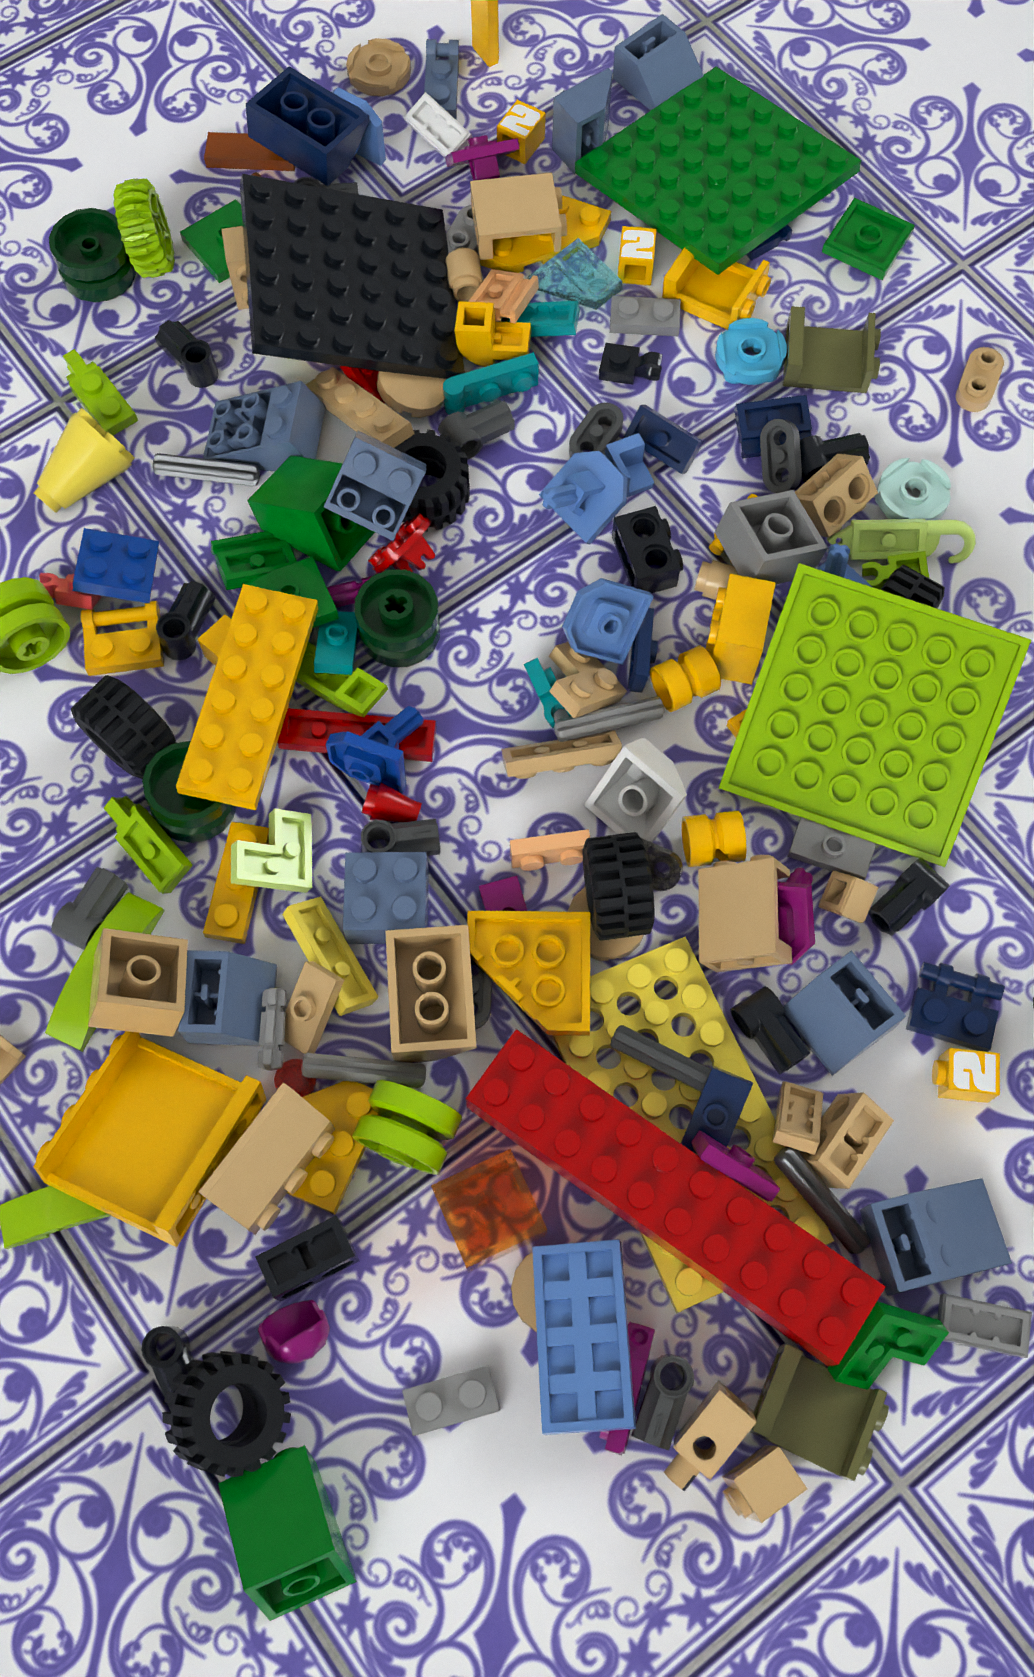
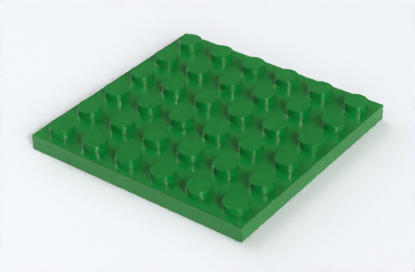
(717, 169)

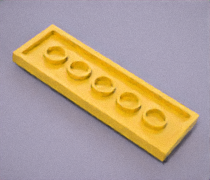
(248, 697)

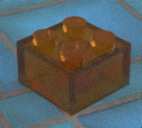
(489, 1210)

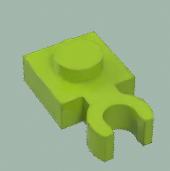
(915, 561)

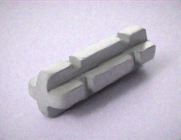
(272, 1029)

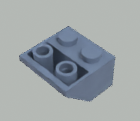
(655, 62)
(581, 118)
(375, 485)
(224, 997)
(842, 1013)

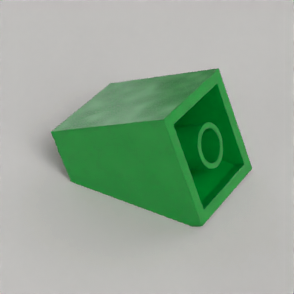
(294, 511)
(285, 1534)

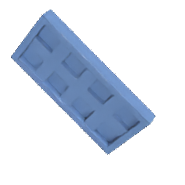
(583, 1338)

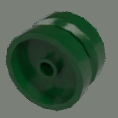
(91, 255)
(397, 618)
(181, 815)

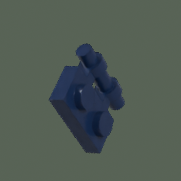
(952, 1018)

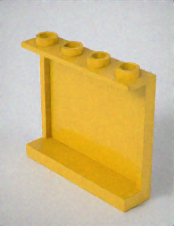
(148, 1136)

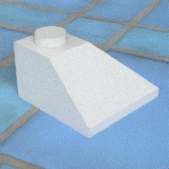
(638, 791)

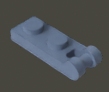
(442, 75)

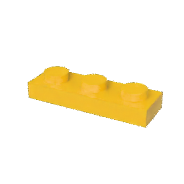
(233, 903)

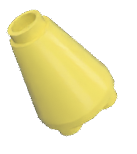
(81, 462)

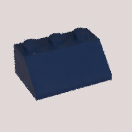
(306, 125)

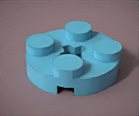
(745, 368)

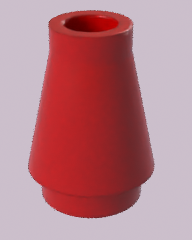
(390, 805)

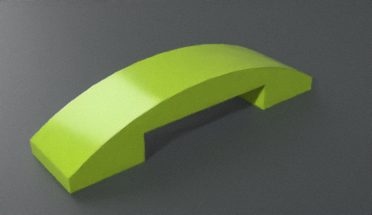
(352, 692)
(71, 1012)
(42, 1213)

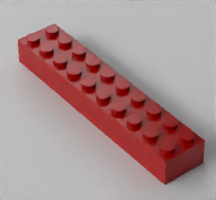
(676, 1198)

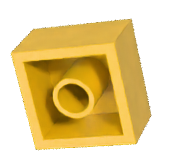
(740, 627)

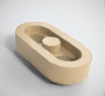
(980, 373)

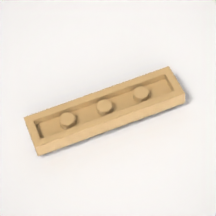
(359, 408)

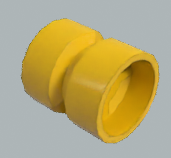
(691, 676)
(713, 838)

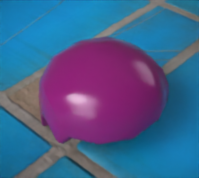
(295, 1332)

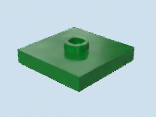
(206, 238)
(868, 238)
(300, 580)

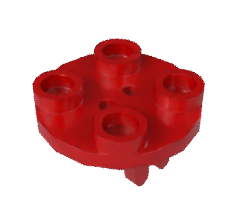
(405, 548)

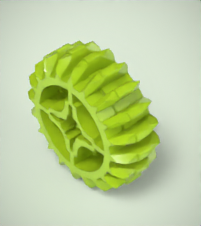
(144, 228)

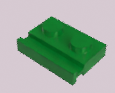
(249, 557)

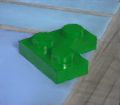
(885, 1335)

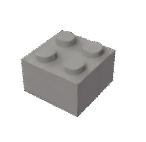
(770, 537)

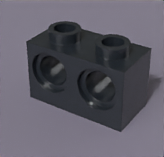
(640, 552)
(307, 1258)

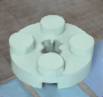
(926, 477)

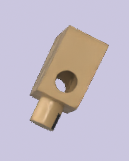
(722, 1419)

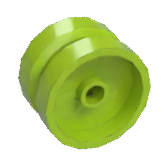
(29, 626)
(407, 1127)

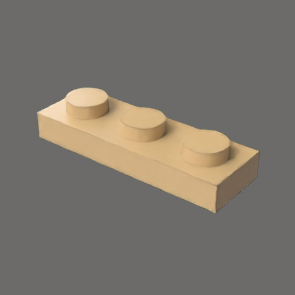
(559, 756)

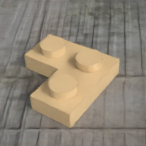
(587, 683)

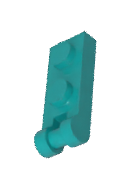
(490, 383)

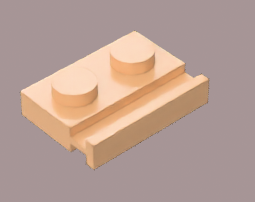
(508, 293)

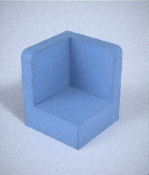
(628, 458)

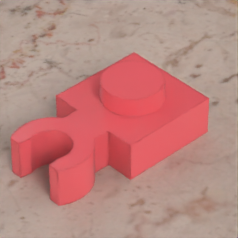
(62, 591)

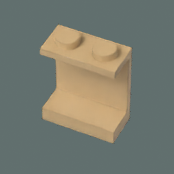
(515, 209)
(741, 915)

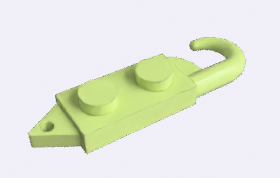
(899, 536)

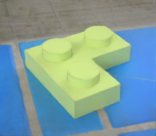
(282, 863)

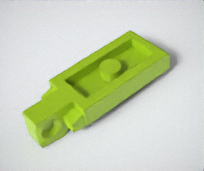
(98, 394)
(148, 844)

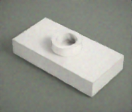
(437, 126)

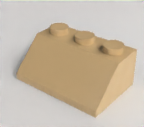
(430, 993)
(269, 1160)

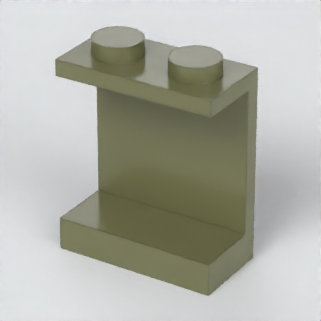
(830, 356)
(817, 1416)

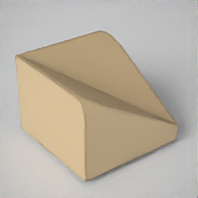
(848, 896)

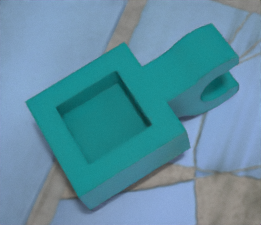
(543, 681)

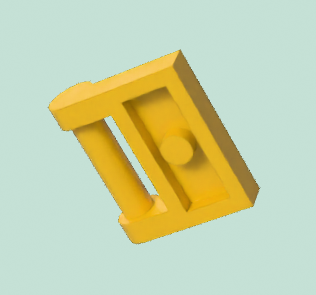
(121, 649)

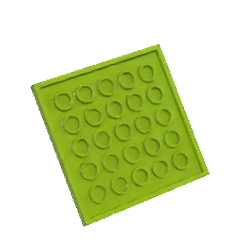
(873, 714)

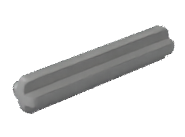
(609, 719)
(362, 1069)

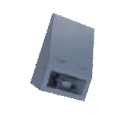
(266, 426)
(934, 1236)

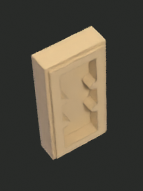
(311, 1006)
(798, 1118)

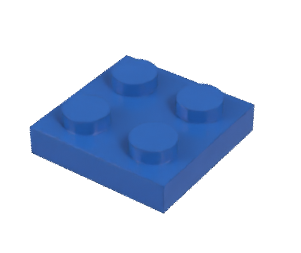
(115, 565)

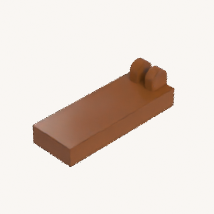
(241, 152)

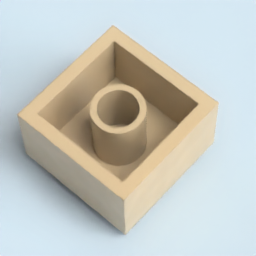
(138, 982)

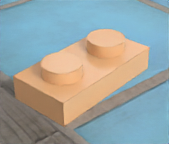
(537, 851)

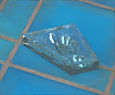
(578, 276)

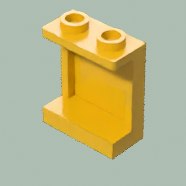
(713, 296)

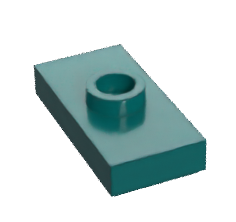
(551, 318)
(337, 645)

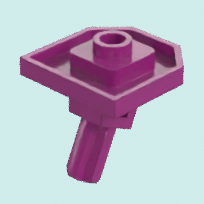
(482, 156)
(796, 913)

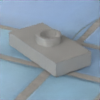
(831, 849)
(985, 1325)

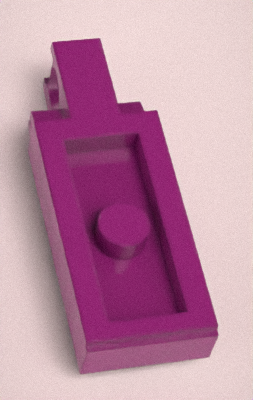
(640, 1345)

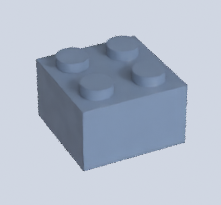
(384, 894)

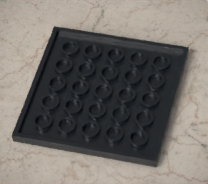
(348, 279)

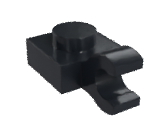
(624, 362)

